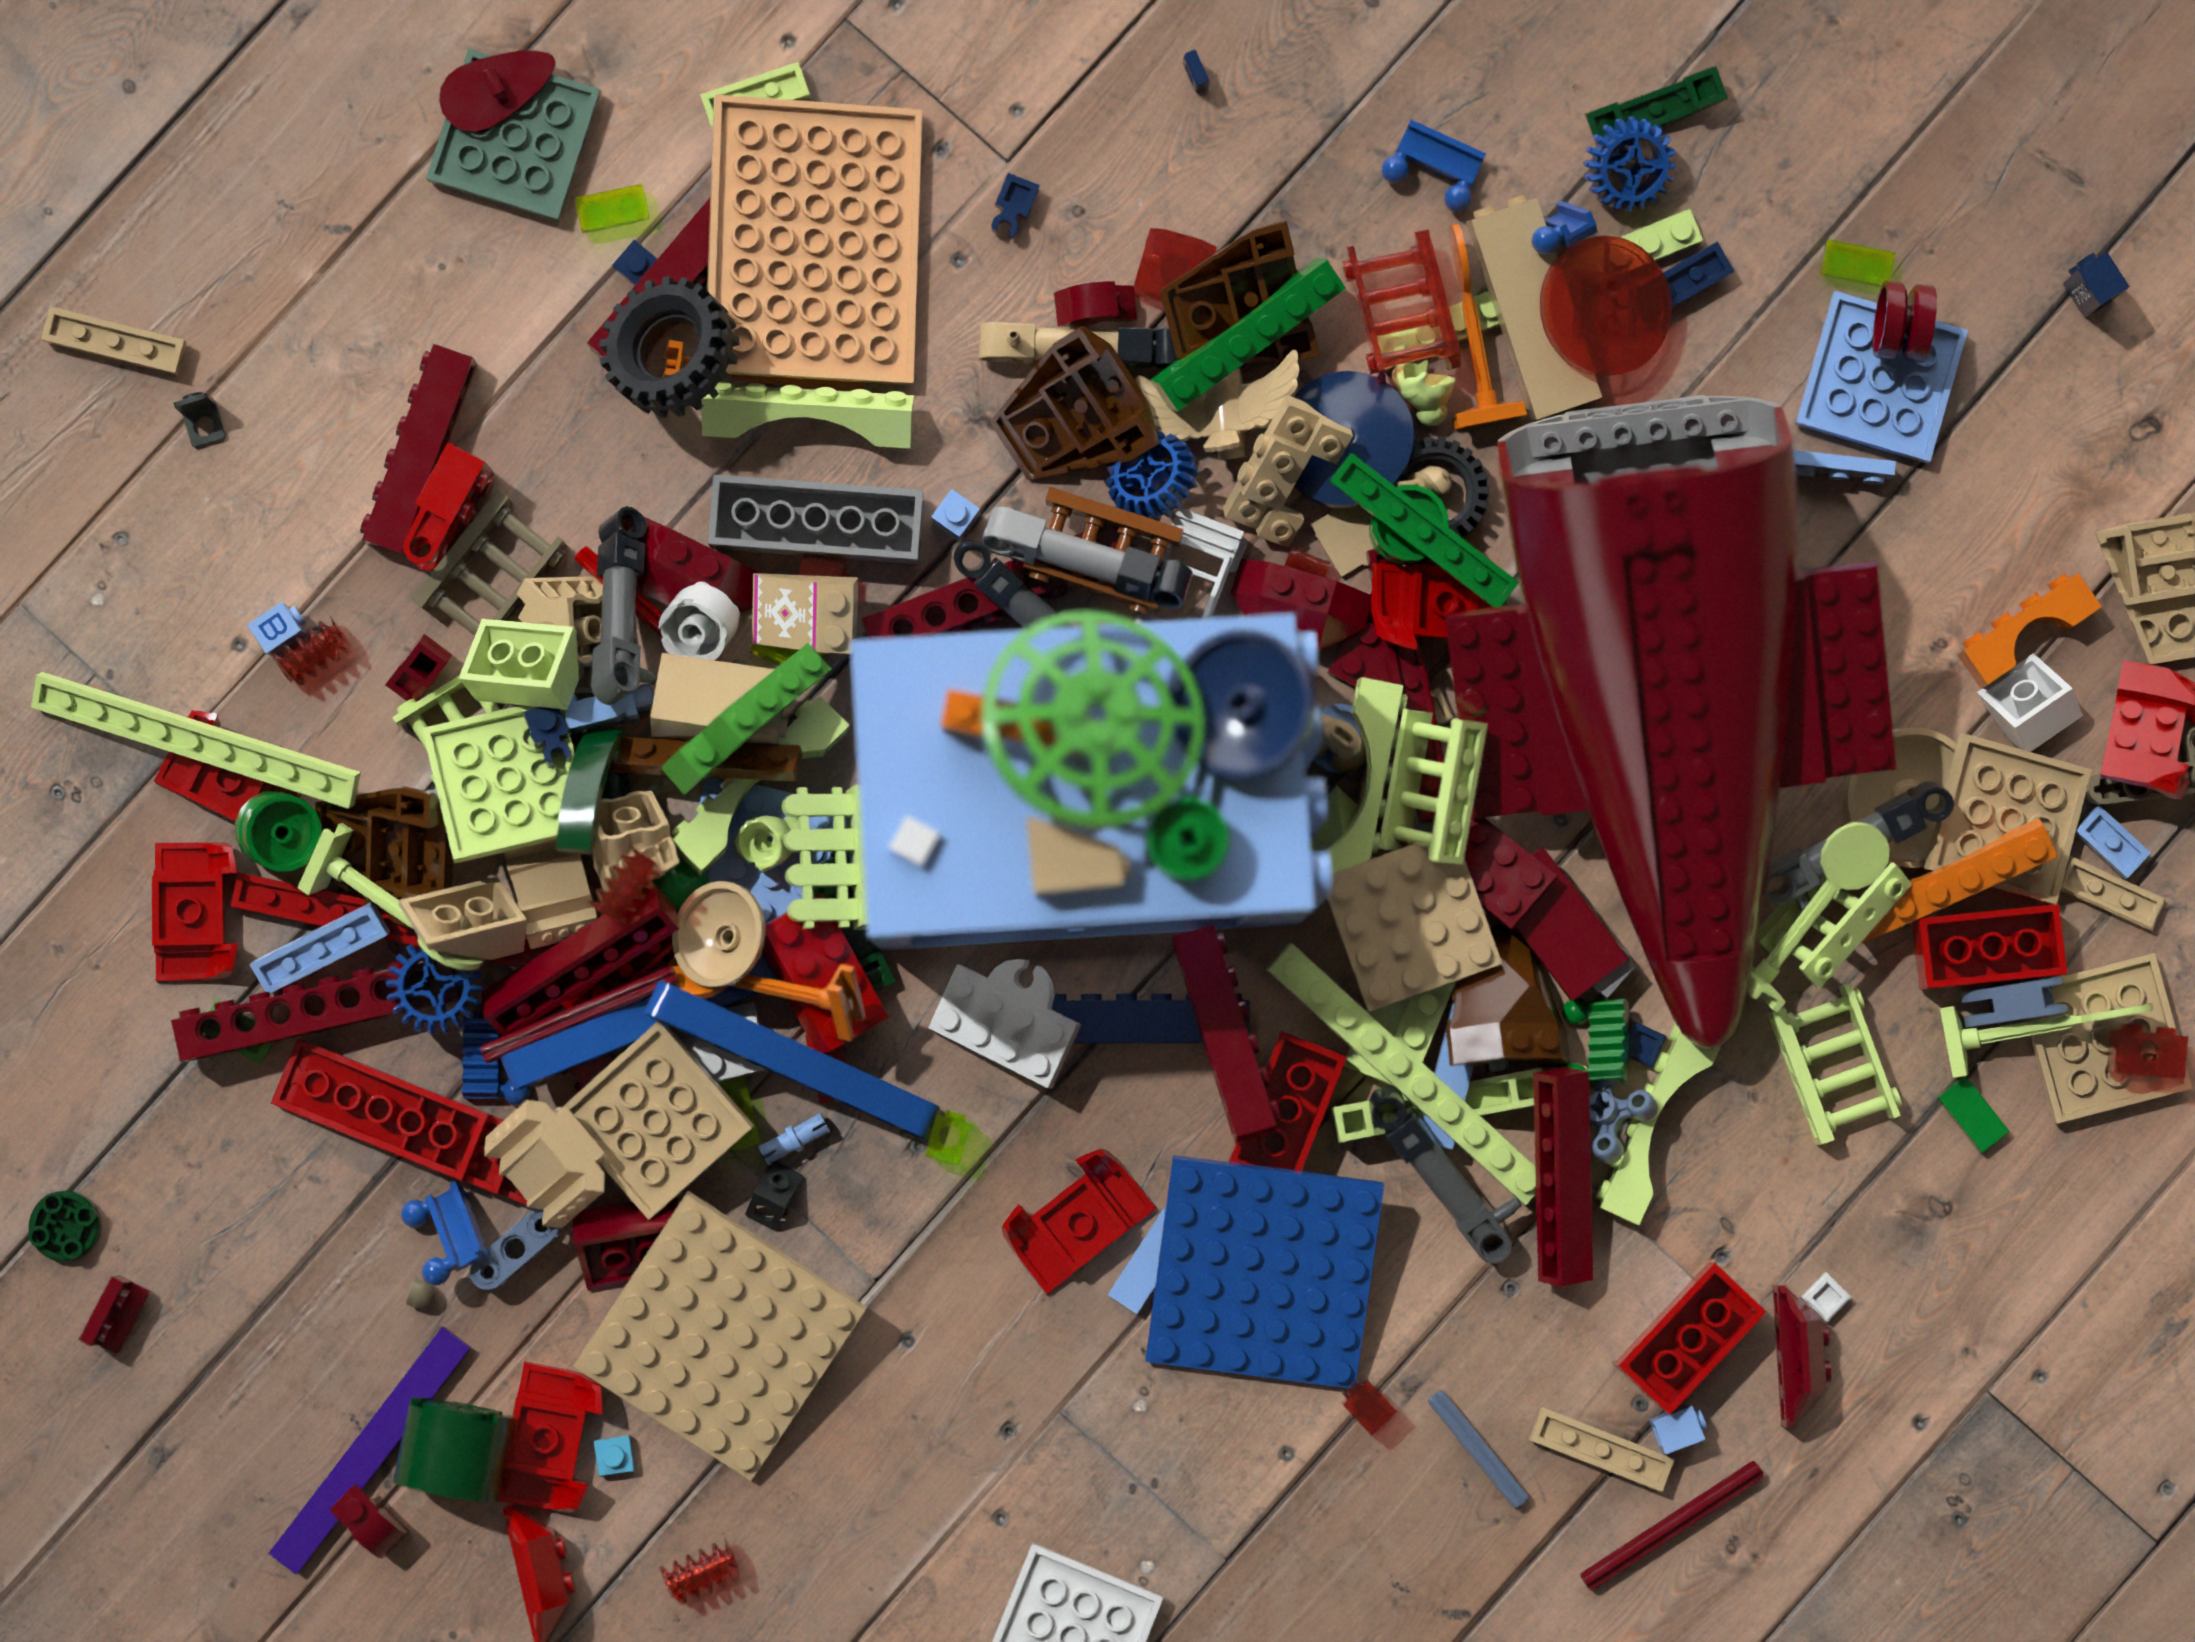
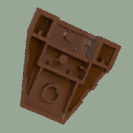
(1231, 287)
(1075, 410)
(394, 841)
(1507, 1011)

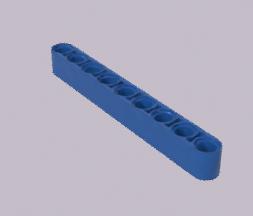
(601, 1037)
(791, 1060)

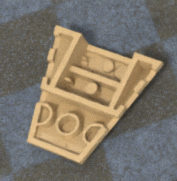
(2156, 582)

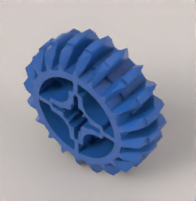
(1631, 191)
(1162, 482)
(442, 1015)

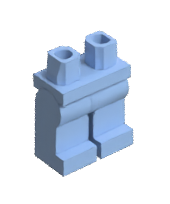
(594, 714)

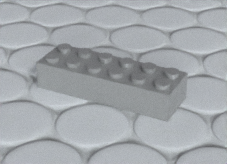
(816, 519)

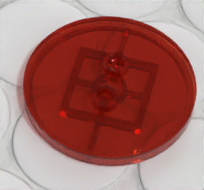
(1605, 306)

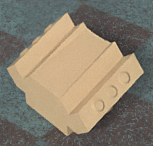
(567, 603)
(632, 821)
(551, 891)
(548, 1160)

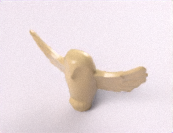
(1226, 408)

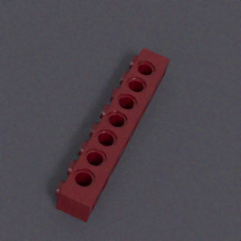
(947, 598)
(194, 1046)

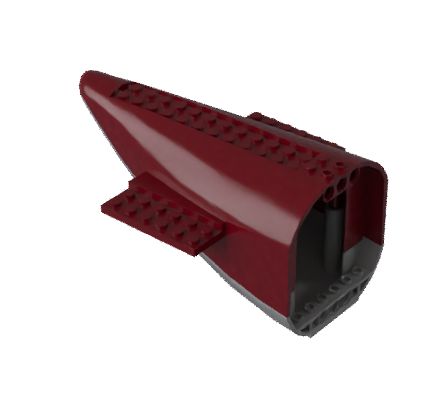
(1671, 669)

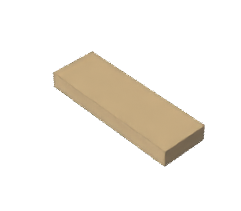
(2111, 894)

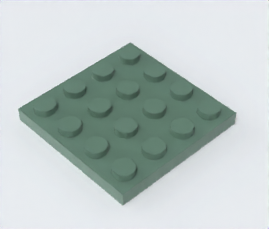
(527, 157)

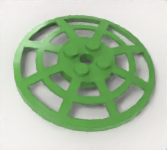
(1079, 732)

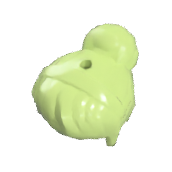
(1424, 391)
(754, 845)

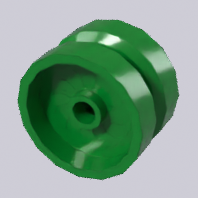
(1392, 546)
(1191, 817)
(257, 827)

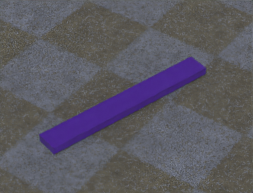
(368, 1450)

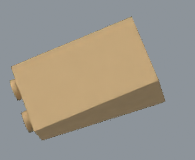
(696, 690)

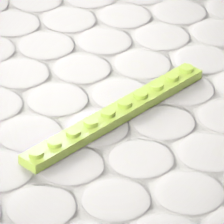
(1658, 239)
(195, 740)
(1405, 1072)

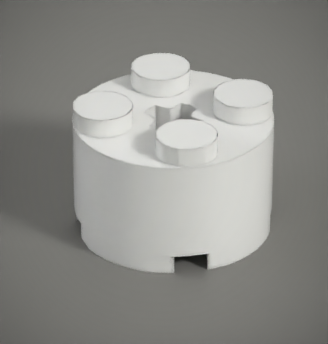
(699, 622)

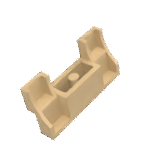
(1277, 464)

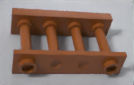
(1096, 516)

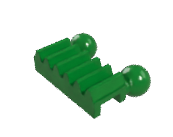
(1607, 1036)

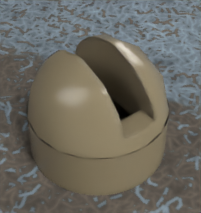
(421, 1294)

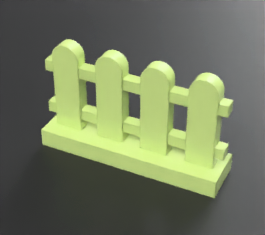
(825, 875)

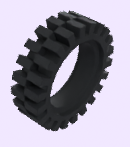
(1469, 470)

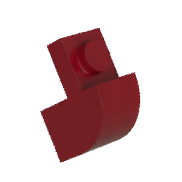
(1094, 303)
(419, 668)
(371, 1526)

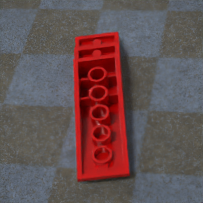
(392, 1115)

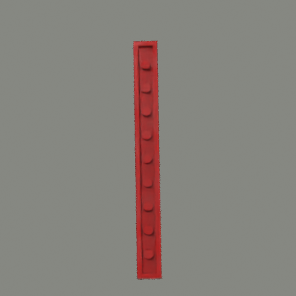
(323, 907)

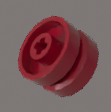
(1904, 321)

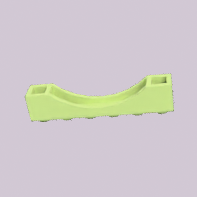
(878, 417)
(1375, 713)
(705, 837)
(1483, 1096)
(1630, 1185)

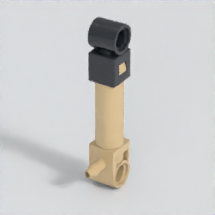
(1025, 343)

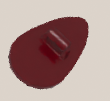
(493, 88)

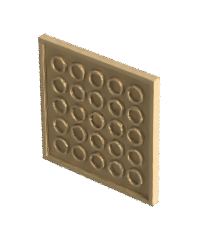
(719, 1336)

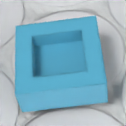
(614, 1455)

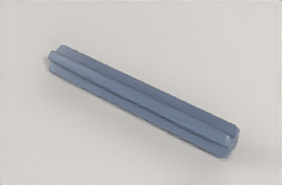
(1478, 1449)

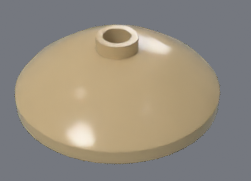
(705, 931)

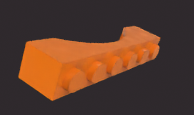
(1993, 863)

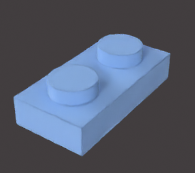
(2112, 842)

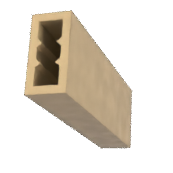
(1514, 282)

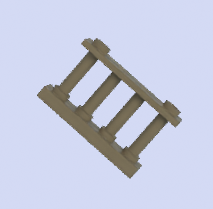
(476, 540)

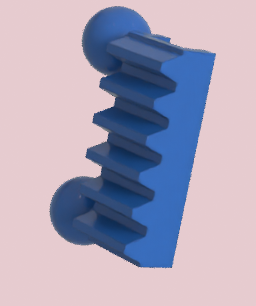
(1436, 153)
(1566, 227)
(483, 1078)
(455, 1228)

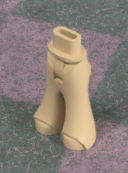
(1343, 742)

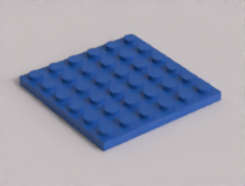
(1264, 1271)

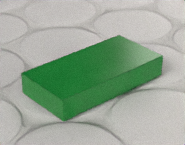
(1972, 1114)

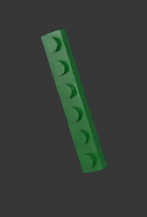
(1423, 531)

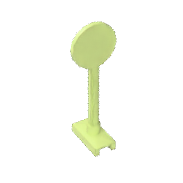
(1850, 861)
(328, 863)
(1961, 1040)

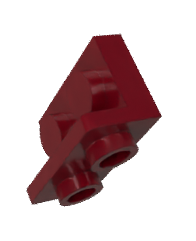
(115, 1314)

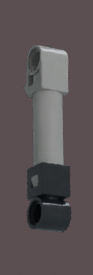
(1132, 572)

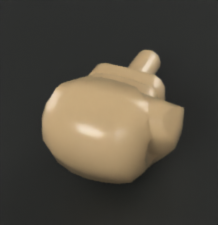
(1432, 478)

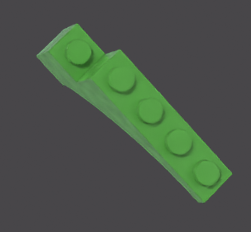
(745, 718)

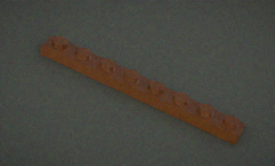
(747, 762)

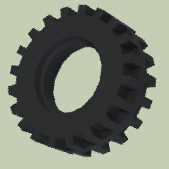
(640, 324)

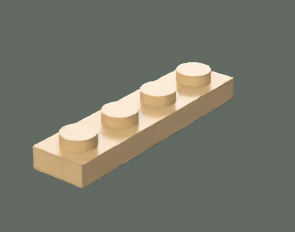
(113, 340)
(1601, 1449)

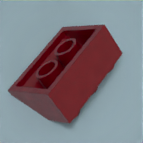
(615, 1241)

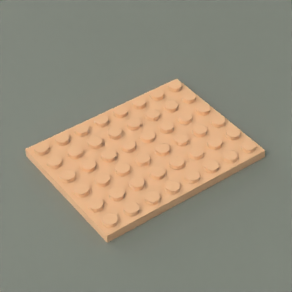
(816, 237)

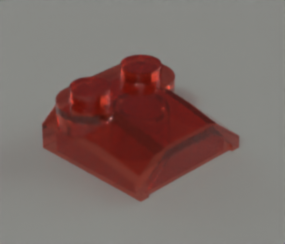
(1166, 258)

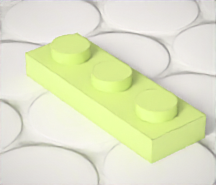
(781, 83)

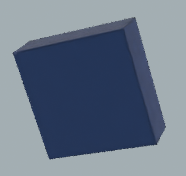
(1195, 71)
(1644, 1044)

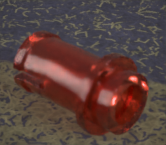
(1306, 562)

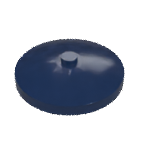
(1380, 429)
(1253, 703)

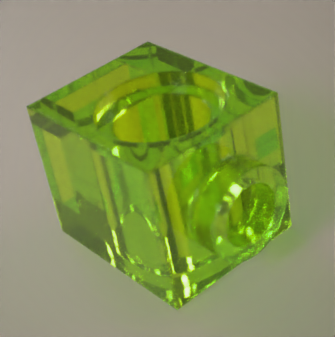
(937, 1149)

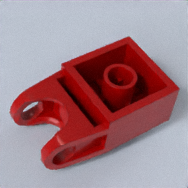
(447, 505)

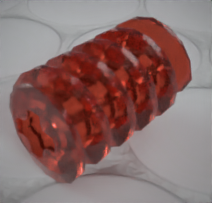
(313, 652)
(627, 886)
(701, 1573)

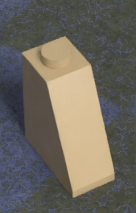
(1071, 860)

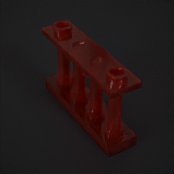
(1436, 315)

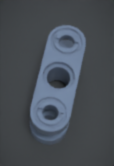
(2014, 1001)
(499, 1258)

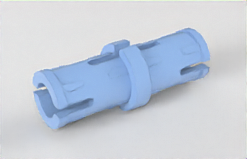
(794, 1138)

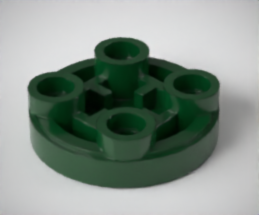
(64, 1226)

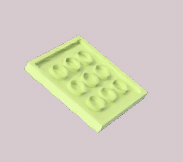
(495, 783)

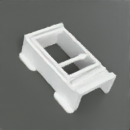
(1213, 539)

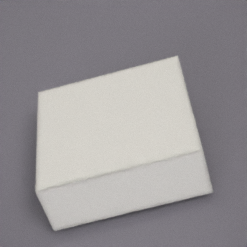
(914, 840)
(1826, 1297)

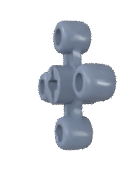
(1610, 1115)

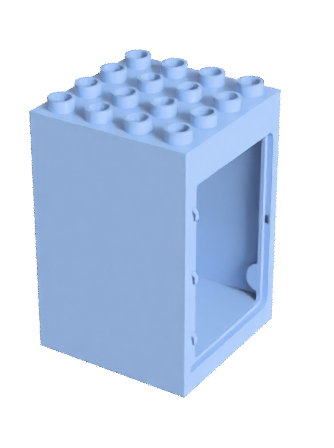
(980, 870)

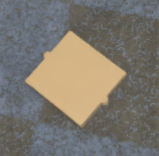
(1344, 537)

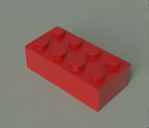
(1989, 946)
(812, 960)
(1302, 1085)
(1689, 1337)

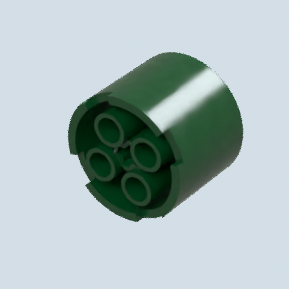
(454, 1449)

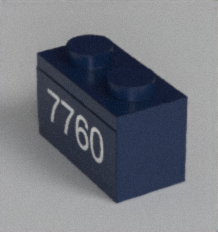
(2094, 283)

